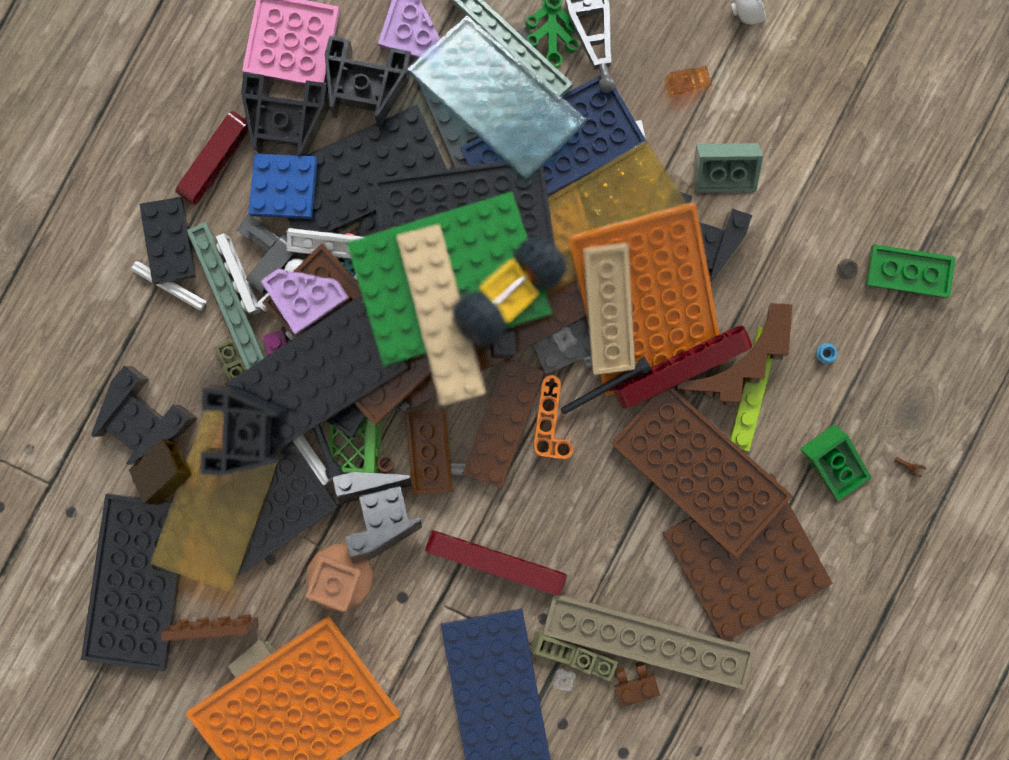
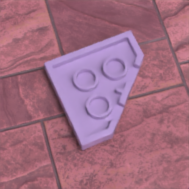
(408, 28)
(303, 297)

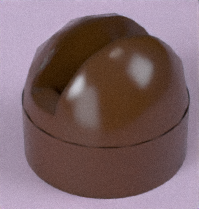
(384, 460)

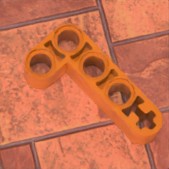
(551, 416)

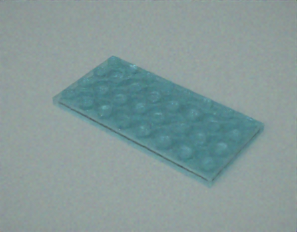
(497, 96)

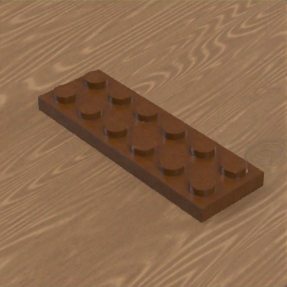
(503, 422)

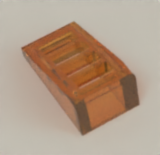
(675, 84)

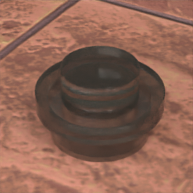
(847, 269)

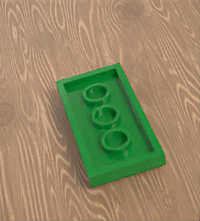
(910, 271)

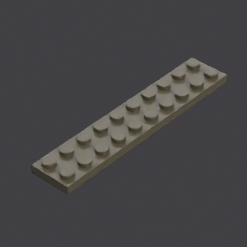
(649, 641)

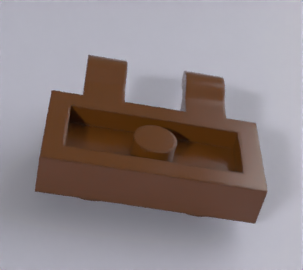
(637, 689)

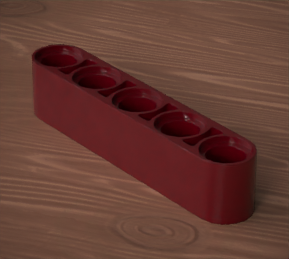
(213, 158)

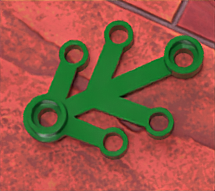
(553, 30)

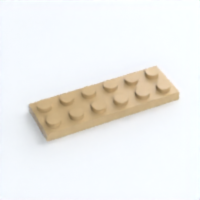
(609, 308)

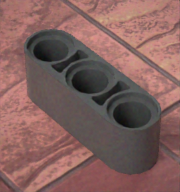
(274, 259)

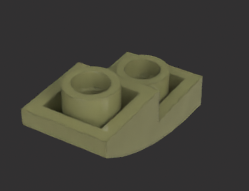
(230, 358)
(595, 663)

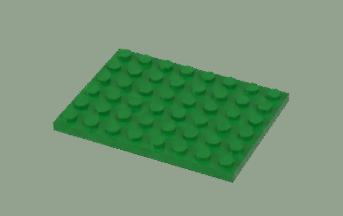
(477, 244)

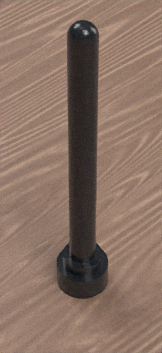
(641, 367)
(332, 466)

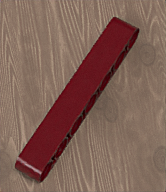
(683, 366)
(495, 562)

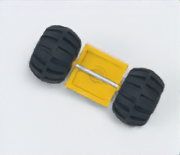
(504, 294)

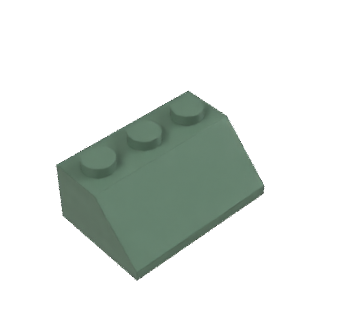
(727, 167)

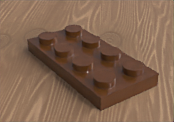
(429, 451)
(210, 628)

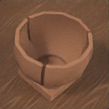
(336, 581)

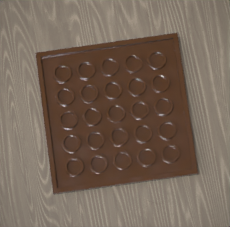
(763, 581)

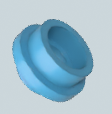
(832, 353)

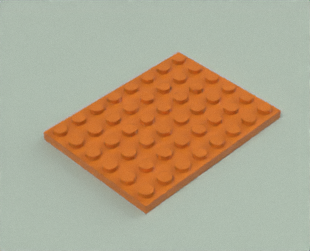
(667, 281)
(297, 703)

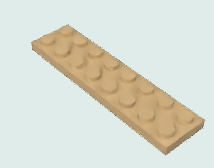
(434, 298)

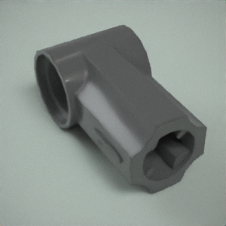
(255, 231)

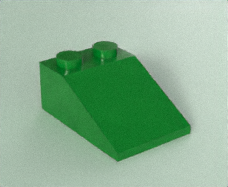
(836, 462)

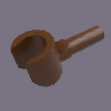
(912, 467)

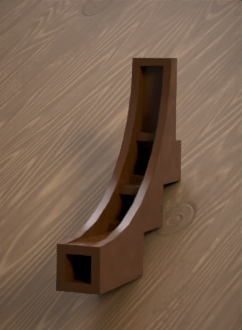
(772, 342)

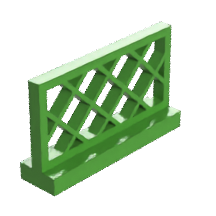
(372, 447)

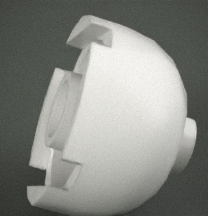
(749, 11)

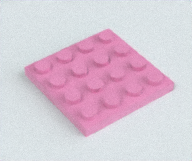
(290, 40)

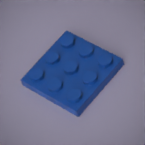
(283, 186)

